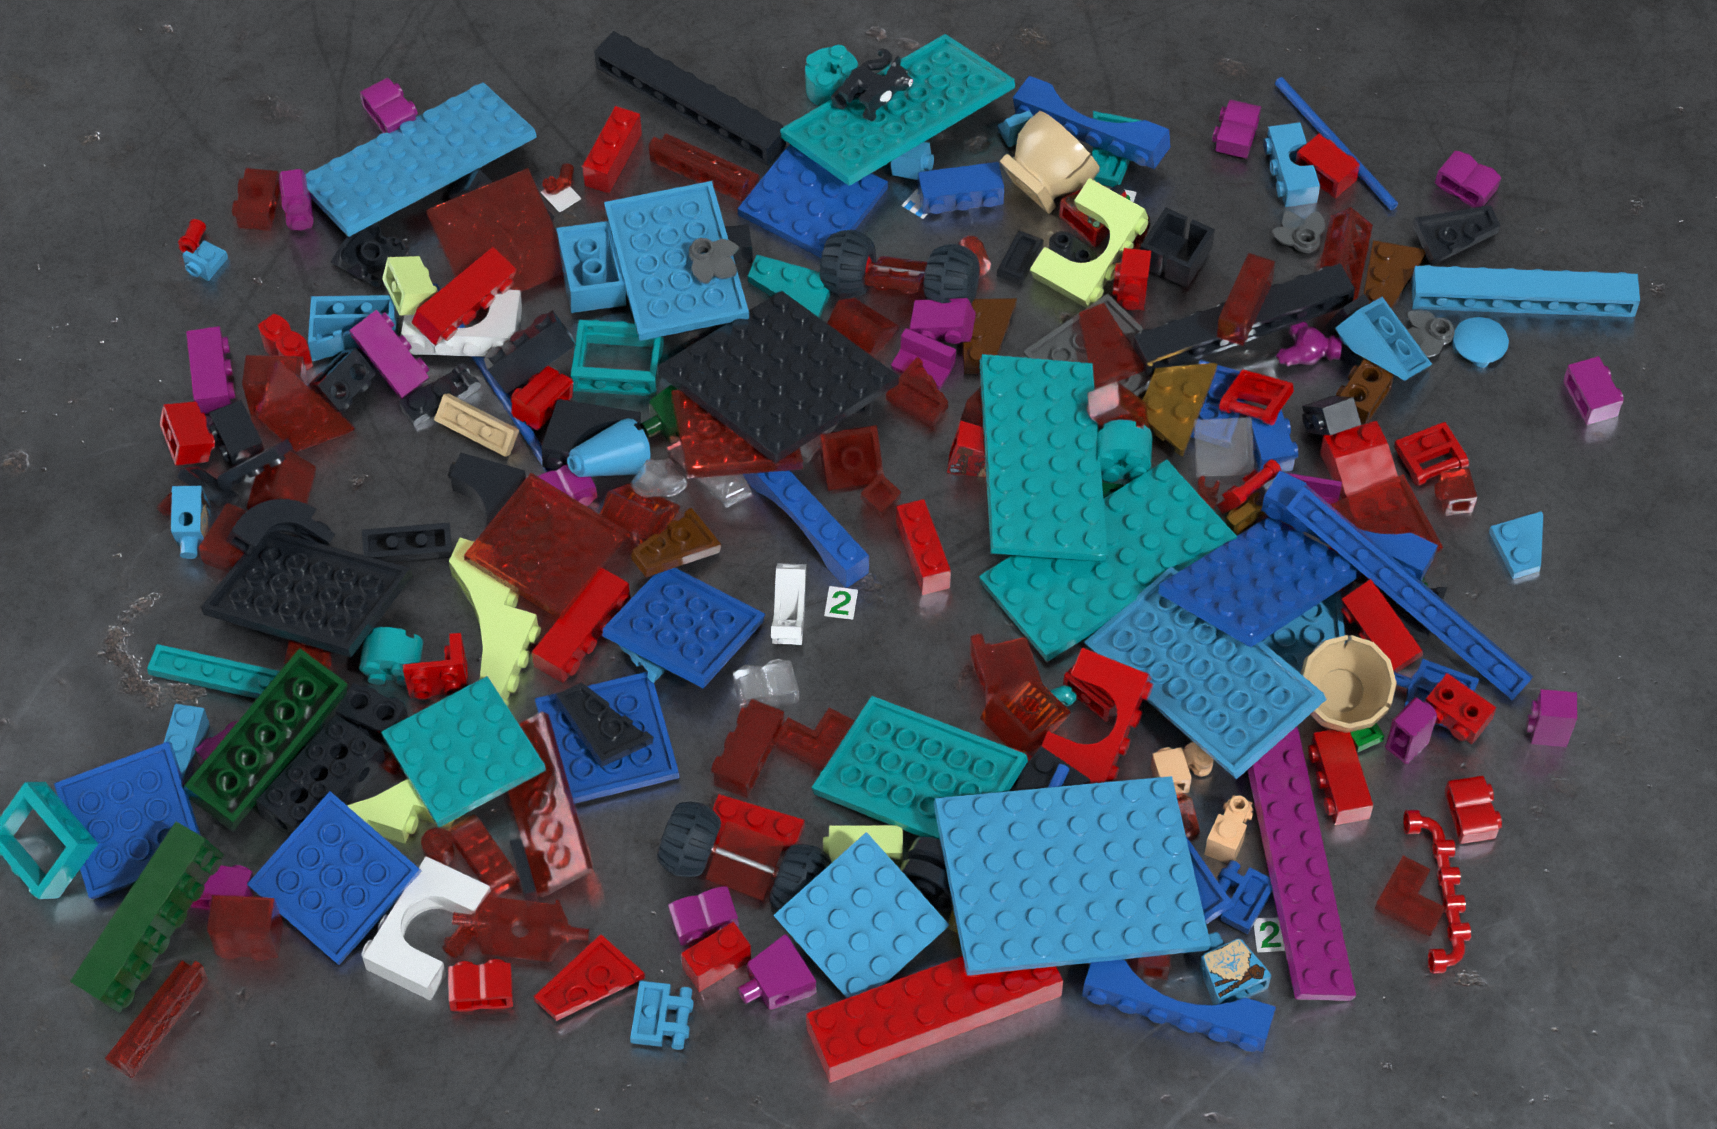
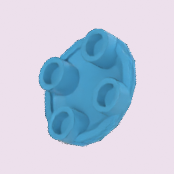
(1480, 340)

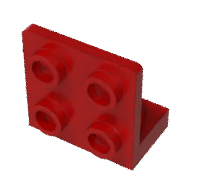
(439, 677)

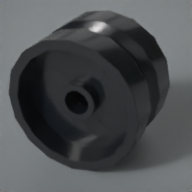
(928, 872)

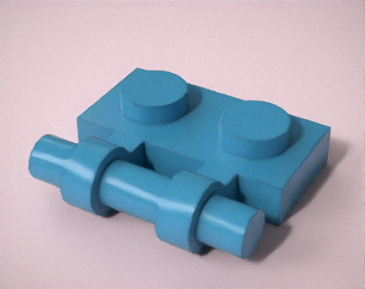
(651, 1014)

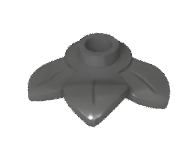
(1297, 231)
(715, 261)
(1425, 330)

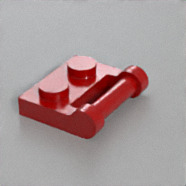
(1260, 390)
(1429, 445)
(1253, 481)

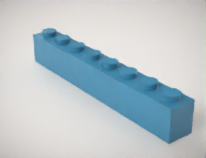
(1525, 291)

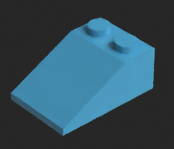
(591, 267)
(1383, 339)

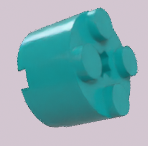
(826, 72)
(1123, 450)
(386, 653)

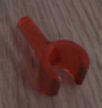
(390, 763)

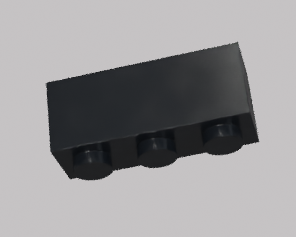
(529, 351)
(408, 542)

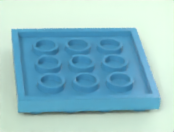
(861, 919)

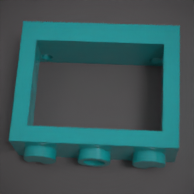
(614, 380)
(65, 826)

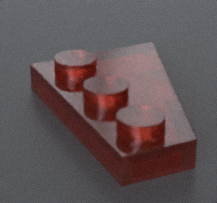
(1107, 347)

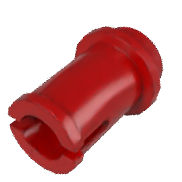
(192, 236)

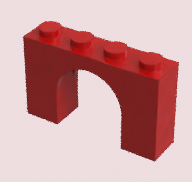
(1128, 689)

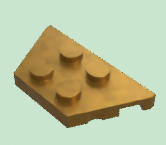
(1176, 401)

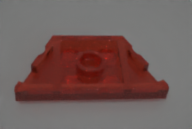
(298, 411)

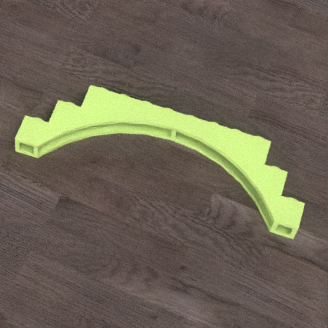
(506, 646)

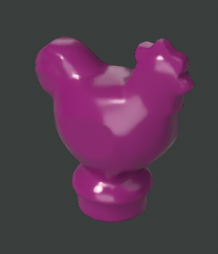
(1309, 346)

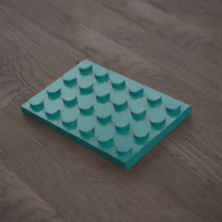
(902, 761)

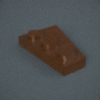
(1390, 270)
(989, 329)
(677, 545)

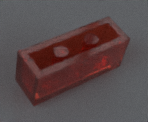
(1245, 299)
(747, 748)

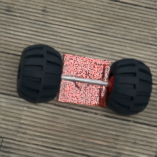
(851, 268)
(740, 860)

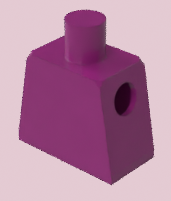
(778, 976)

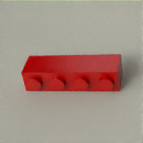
(464, 296)
(583, 624)

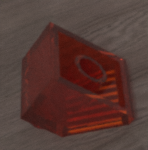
(638, 514)
(1024, 714)

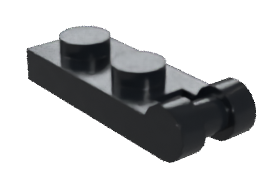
(426, 401)
(254, 465)

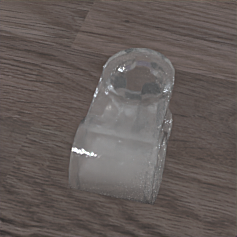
(658, 479)

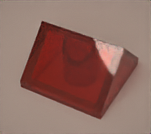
(862, 325)
(850, 457)
(287, 480)

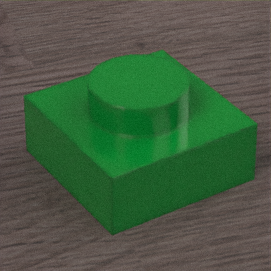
(1367, 737)

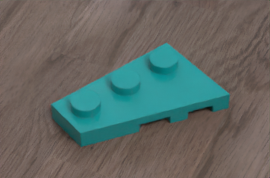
(1111, 166)
(796, 281)

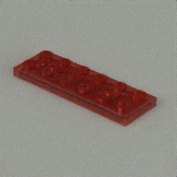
(549, 816)

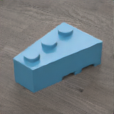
(335, 315)

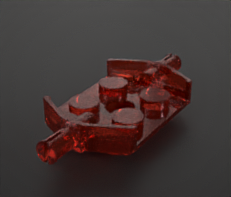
(498, 916)

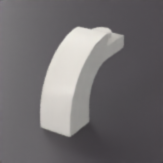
(789, 604)

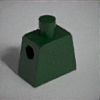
(662, 417)

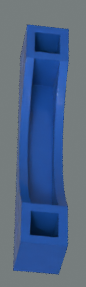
(1136, 141)
(833, 543)
(1408, 549)
(1238, 1022)

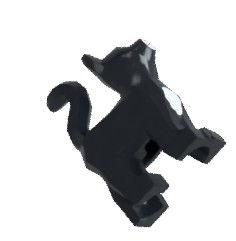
(873, 88)

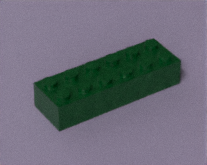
(265, 739)
(148, 917)

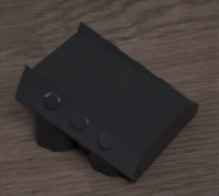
(367, 253)

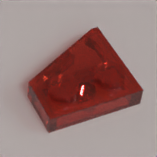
(918, 394)

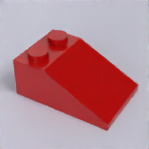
(1358, 458)

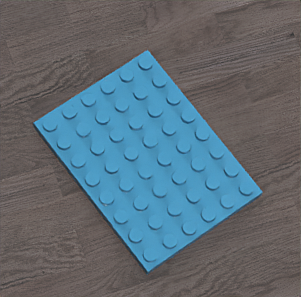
(1070, 875)

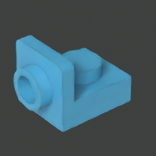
(1012, 126)
(205, 260)

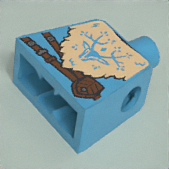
(189, 518)
(1232, 971)

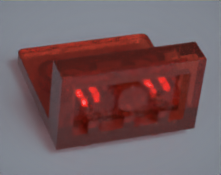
(1001, 663)

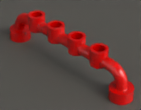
(1447, 878)

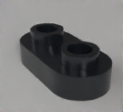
(1072, 248)

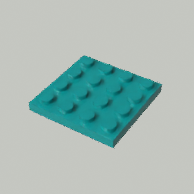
(463, 751)

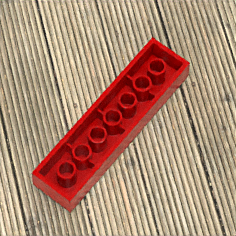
(921, 1012)

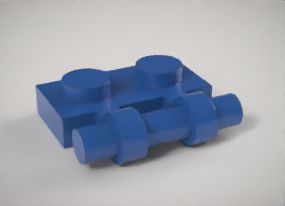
(1249, 898)

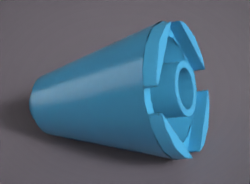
(611, 452)

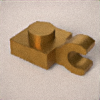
(1242, 518)

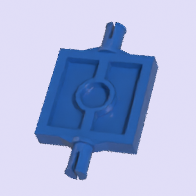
(1427, 678)

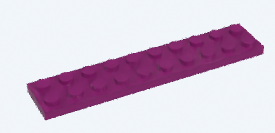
(1300, 874)

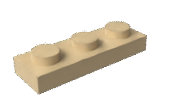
(476, 424)

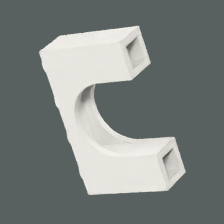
(477, 340)
(391, 955)

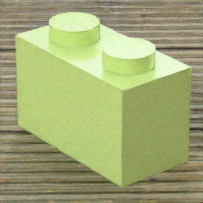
(408, 283)

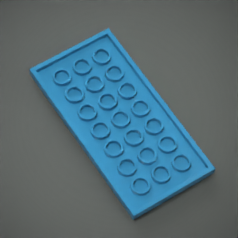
(417, 158)
(1206, 682)

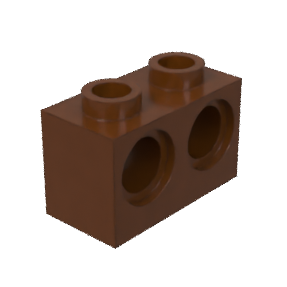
(1367, 393)

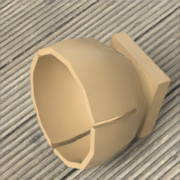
(1048, 162)
(1354, 680)

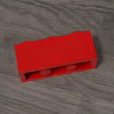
(612, 149)
(923, 547)
(1380, 625)
(1340, 777)

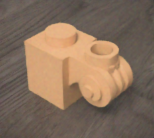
(1179, 762)
(1229, 830)

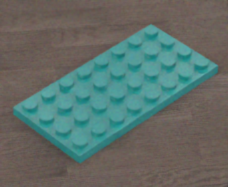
(944, 90)
(1042, 459)
(1148, 529)

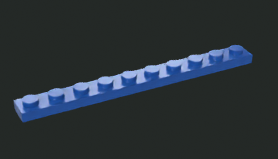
(1409, 592)

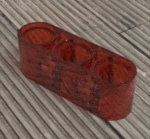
(483, 855)

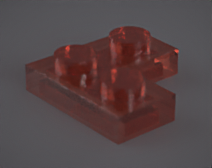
(814, 745)
(1403, 901)

